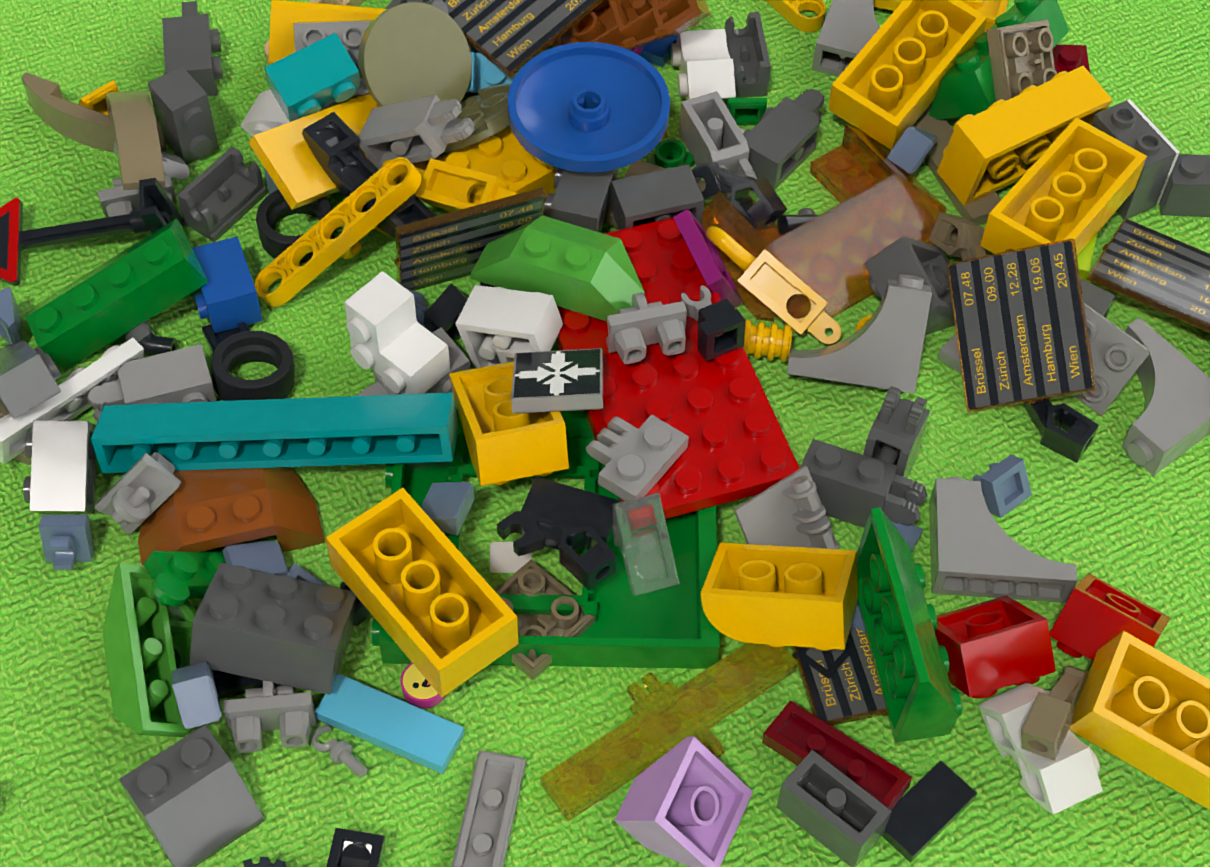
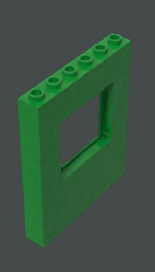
(629, 630)

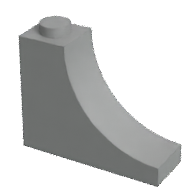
(844, 34)
(883, 350)
(1174, 405)
(979, 558)

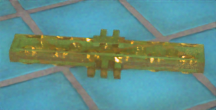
(663, 722)

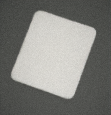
(504, 559)

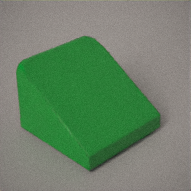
(746, 110)

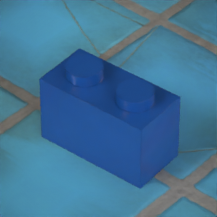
(230, 289)

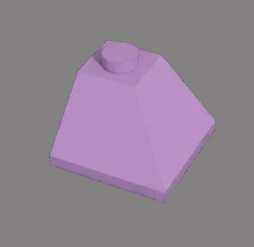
(685, 806)

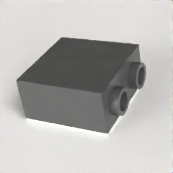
(1134, 129)

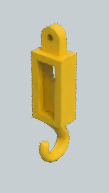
(451, 185)
(773, 286)

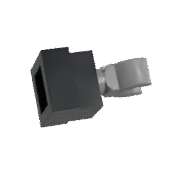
(719, 325)

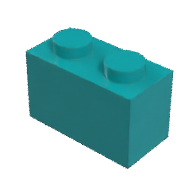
(313, 77)

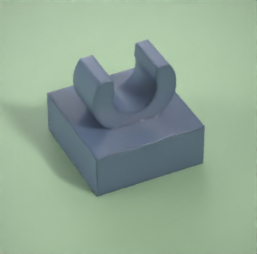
(1005, 485)
(66, 540)

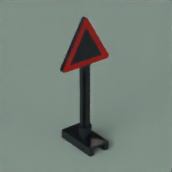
(153, 213)

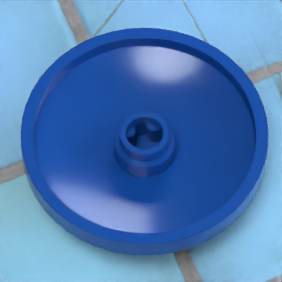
(588, 107)

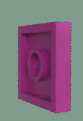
(707, 258)

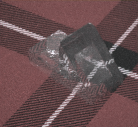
(645, 544)

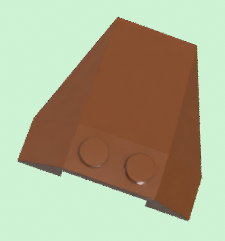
(635, 22)
(232, 508)

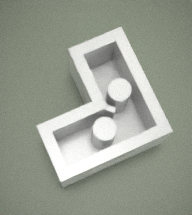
(507, 322)
(391, 340)

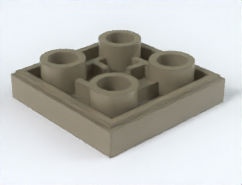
(1020, 57)
(535, 581)

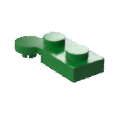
(181, 574)

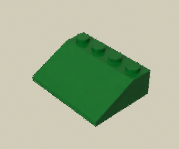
(903, 635)

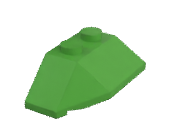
(572, 263)
(142, 650)

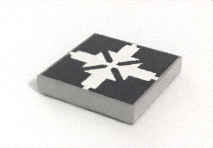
(557, 381)

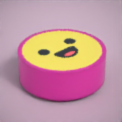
(417, 689)

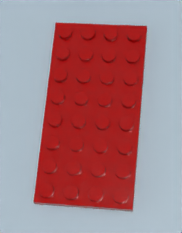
(718, 403)

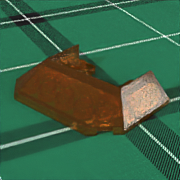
(830, 251)

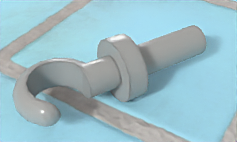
(340, 751)

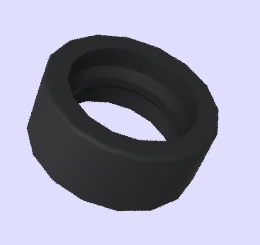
(275, 208)
(252, 347)

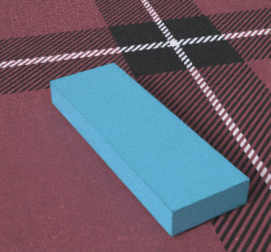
(390, 723)

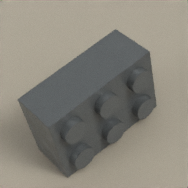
(273, 628)

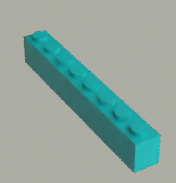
(280, 432)

